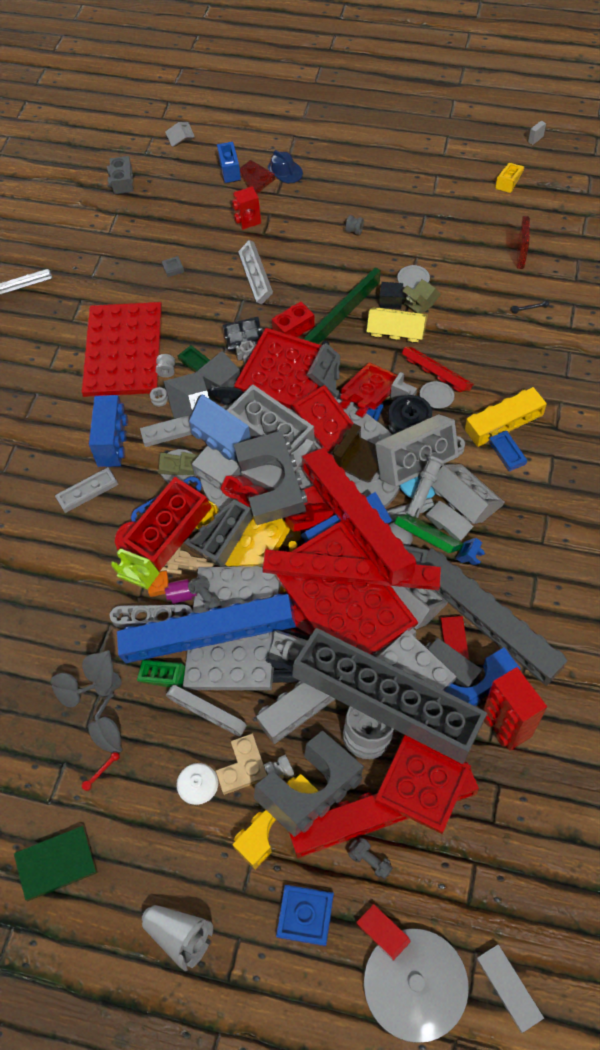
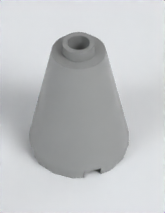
(178, 934)

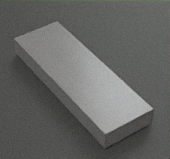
(86, 490)
(510, 988)

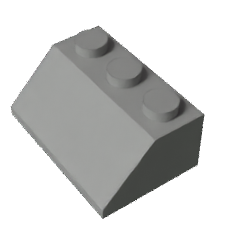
(466, 493)
(421, 602)

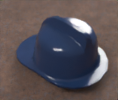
(284, 167)

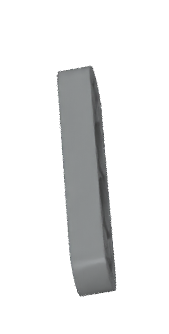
(151, 610)
(206, 710)

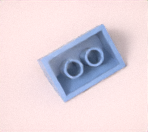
(218, 427)

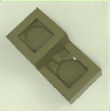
(175, 464)

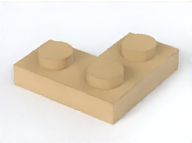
(247, 770)

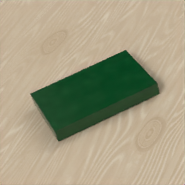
(55, 863)

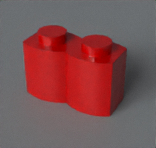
(241, 488)

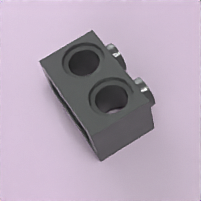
(120, 175)

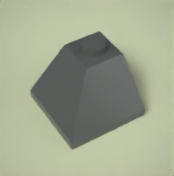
(184, 393)

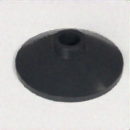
(225, 394)

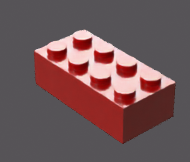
(167, 523)
(513, 709)

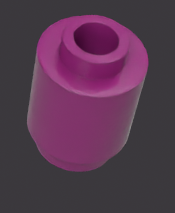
(179, 591)

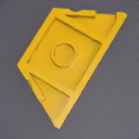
(254, 541)

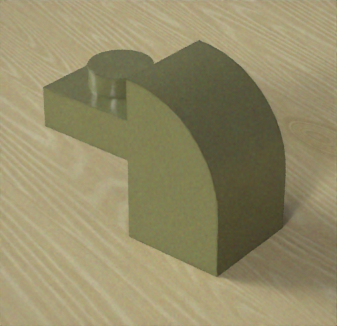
(421, 297)

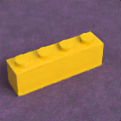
(505, 416)

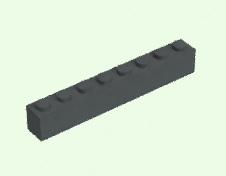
(497, 621)

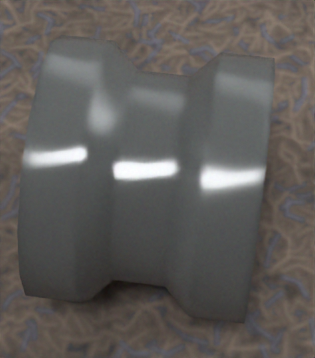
(354, 225)

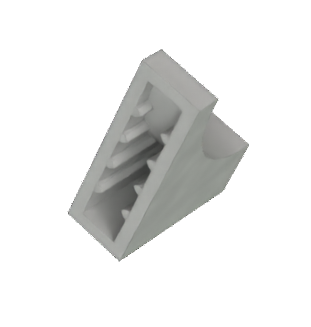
(272, 476)

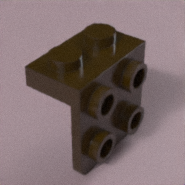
(357, 455)

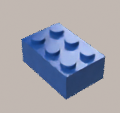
(108, 431)

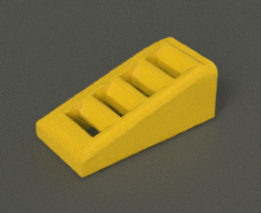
(509, 177)

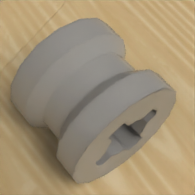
(165, 365)

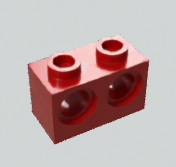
(294, 320)

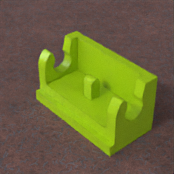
(135, 569)

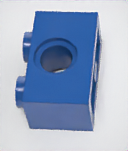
(228, 162)

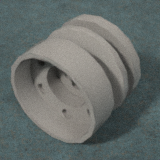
(362, 744)

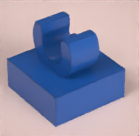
(469, 550)

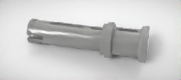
(428, 477)

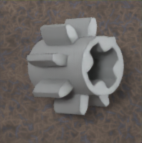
(245, 350)

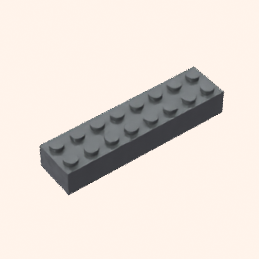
(389, 695)

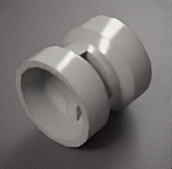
(281, 768)

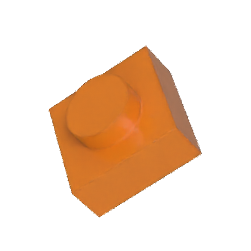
(159, 584)

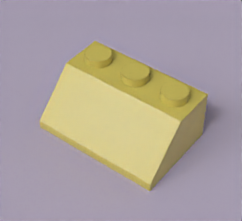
(396, 324)

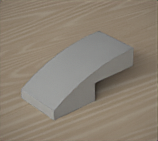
(445, 517)

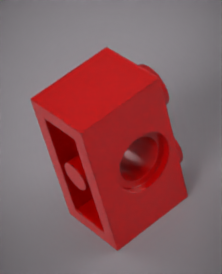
(247, 208)

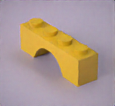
(254, 842)

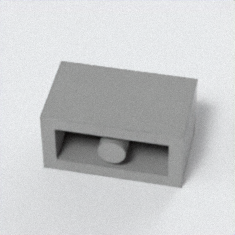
(214, 467)

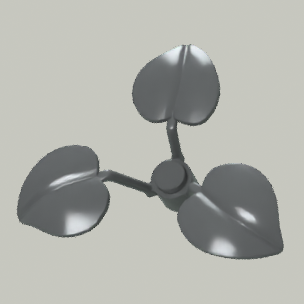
(99, 670)

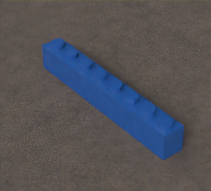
(206, 628)

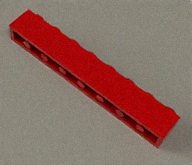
(358, 516)
(355, 820)

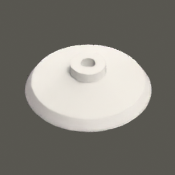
(197, 783)

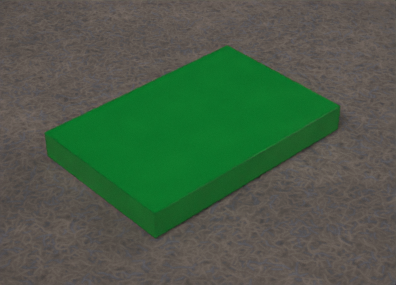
(428, 533)

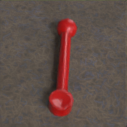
(86, 785)

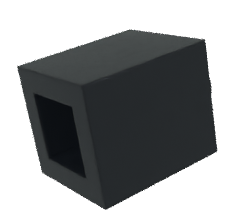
(391, 295)

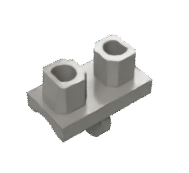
(287, 645)

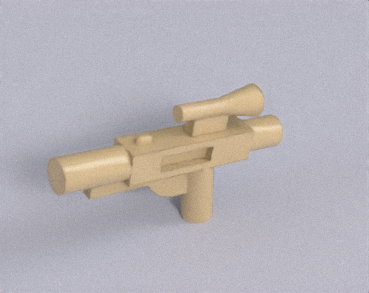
(183, 560)

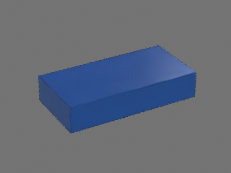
(507, 451)

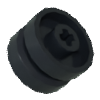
(407, 412)

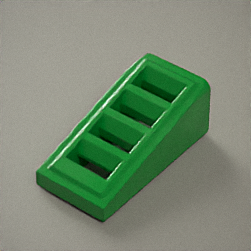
(175, 675)

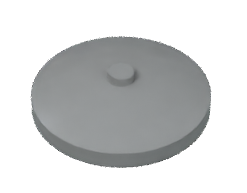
(419, 991)

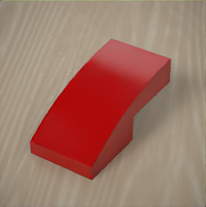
(313, 516)

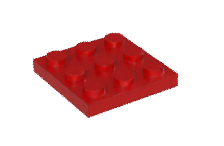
(423, 784)

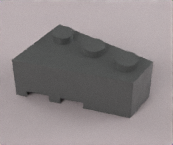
(222, 534)

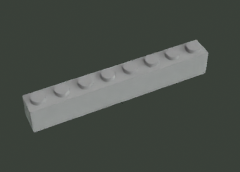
(296, 707)

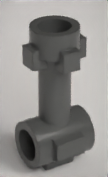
(201, 586)
(359, 851)

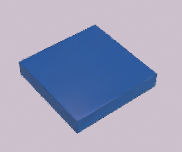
(305, 915)

